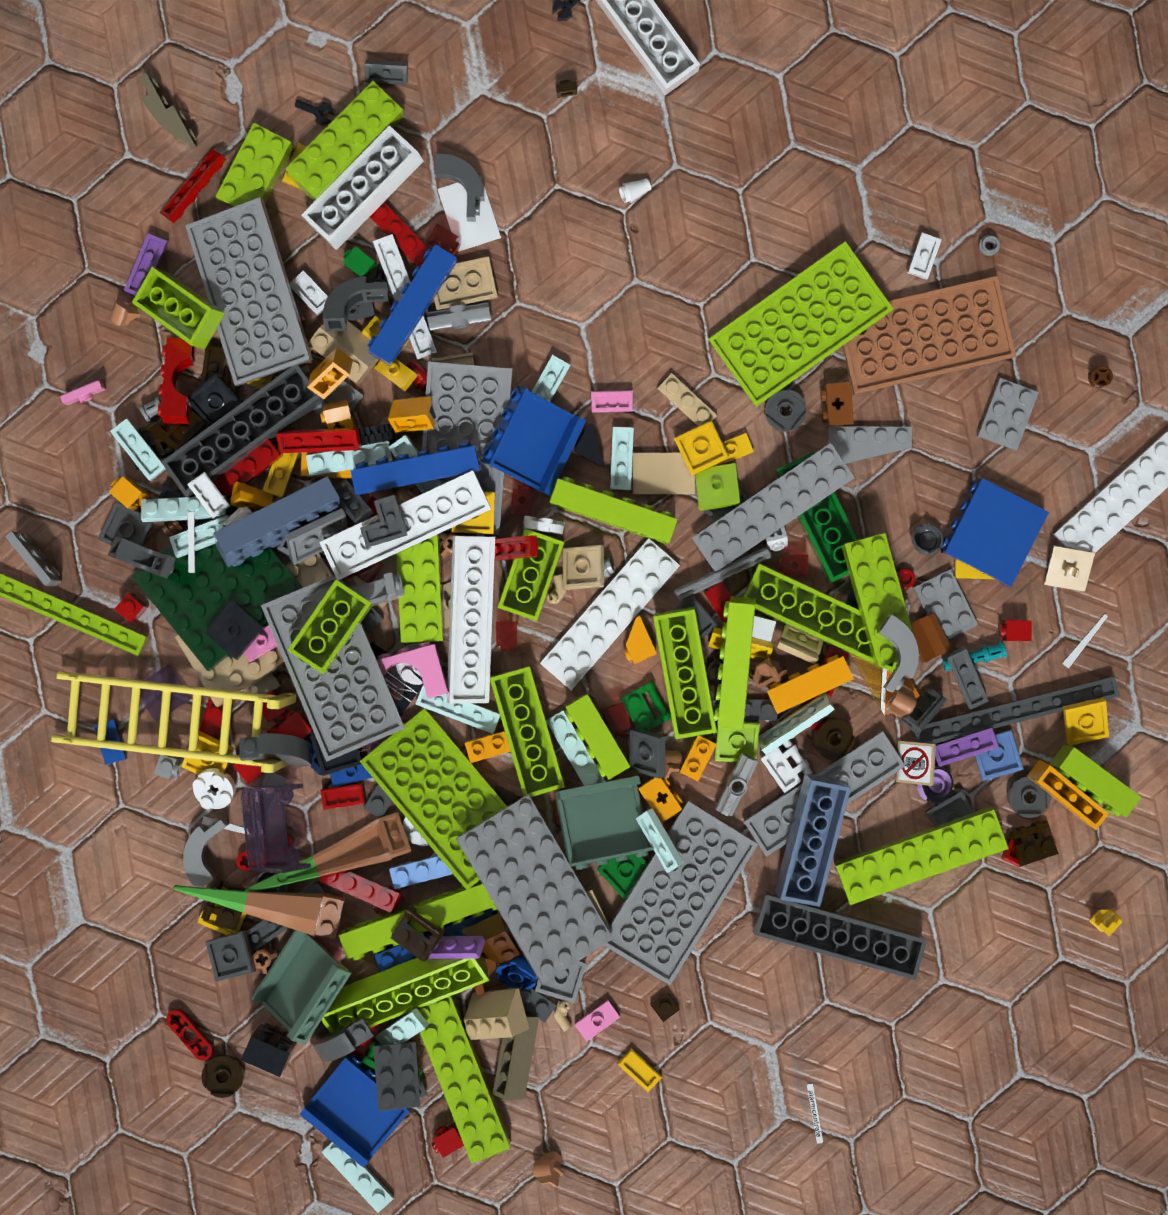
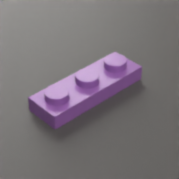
(148, 257)
(966, 747)
(458, 947)

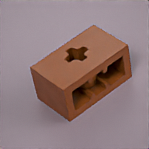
(843, 394)

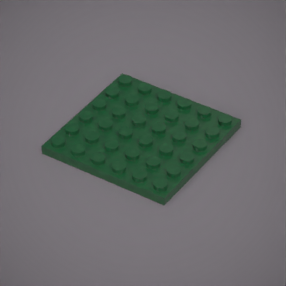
(197, 599)

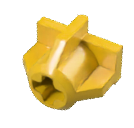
(1106, 921)

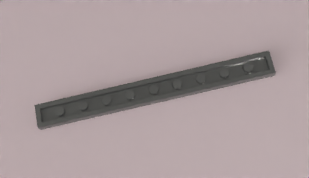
(1016, 711)

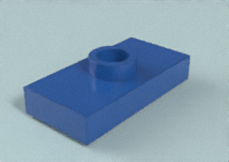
(112, 734)
(349, 775)

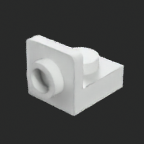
(777, 540)

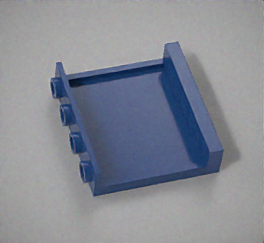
(533, 440)
(994, 531)
(348, 1111)

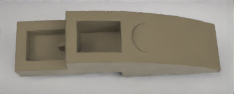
(167, 117)

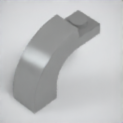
(382, 590)
(907, 651)
(194, 856)

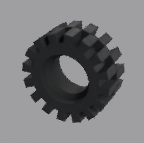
(377, 434)

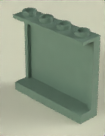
(602, 822)
(301, 985)

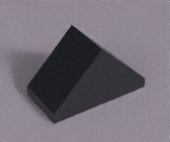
(589, 447)

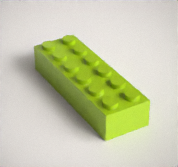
(344, 140)
(612, 511)
(422, 586)
(876, 592)
(736, 656)
(685, 672)
(527, 732)

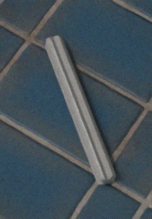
(722, 574)

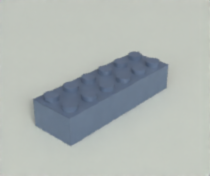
(271, 524)
(812, 840)

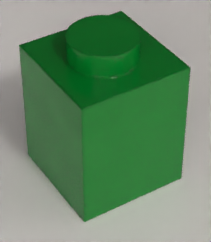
(358, 262)

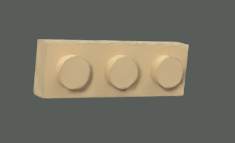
(686, 401)

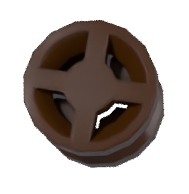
(1104, 374)
(173, 528)

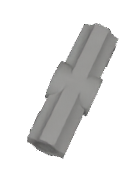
(458, 316)
(731, 796)

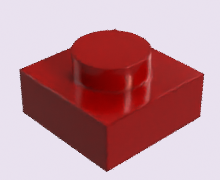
(1009, 854)

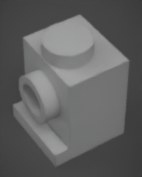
(168, 766)

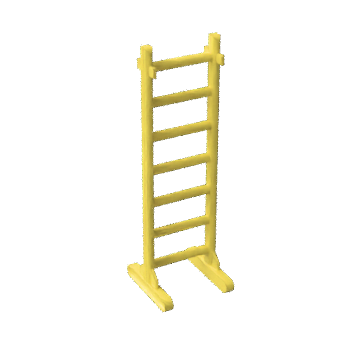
(272, 701)

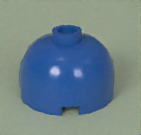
(517, 972)

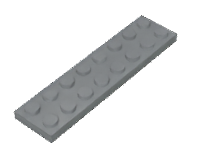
(773, 507)
(860, 769)

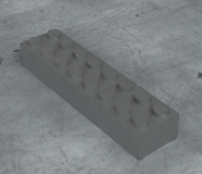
(243, 429)
(840, 936)

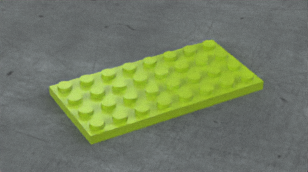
(800, 324)
(434, 789)

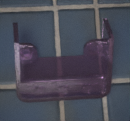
(267, 829)

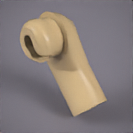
(558, 592)
(560, 1014)

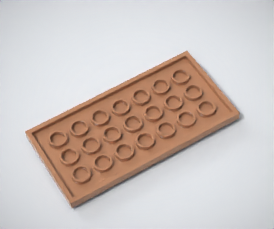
(932, 336)

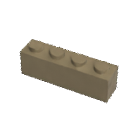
(515, 1062)

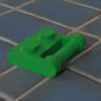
(639, 710)

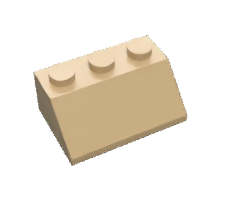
(351, 343)
(495, 1015)

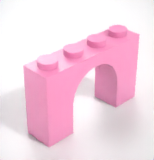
(425, 660)

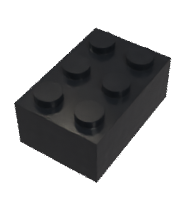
(269, 1049)

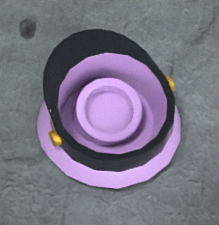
(942, 787)

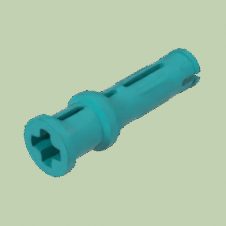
(984, 654)

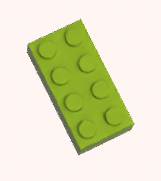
(255, 167)
(178, 308)
(531, 578)
(330, 627)
(597, 735)
(1096, 781)

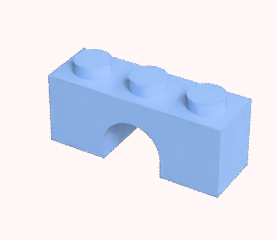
(418, 871)

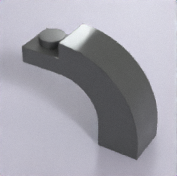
(456, 169)
(348, 296)
(142, 557)
(282, 747)
(342, 1042)

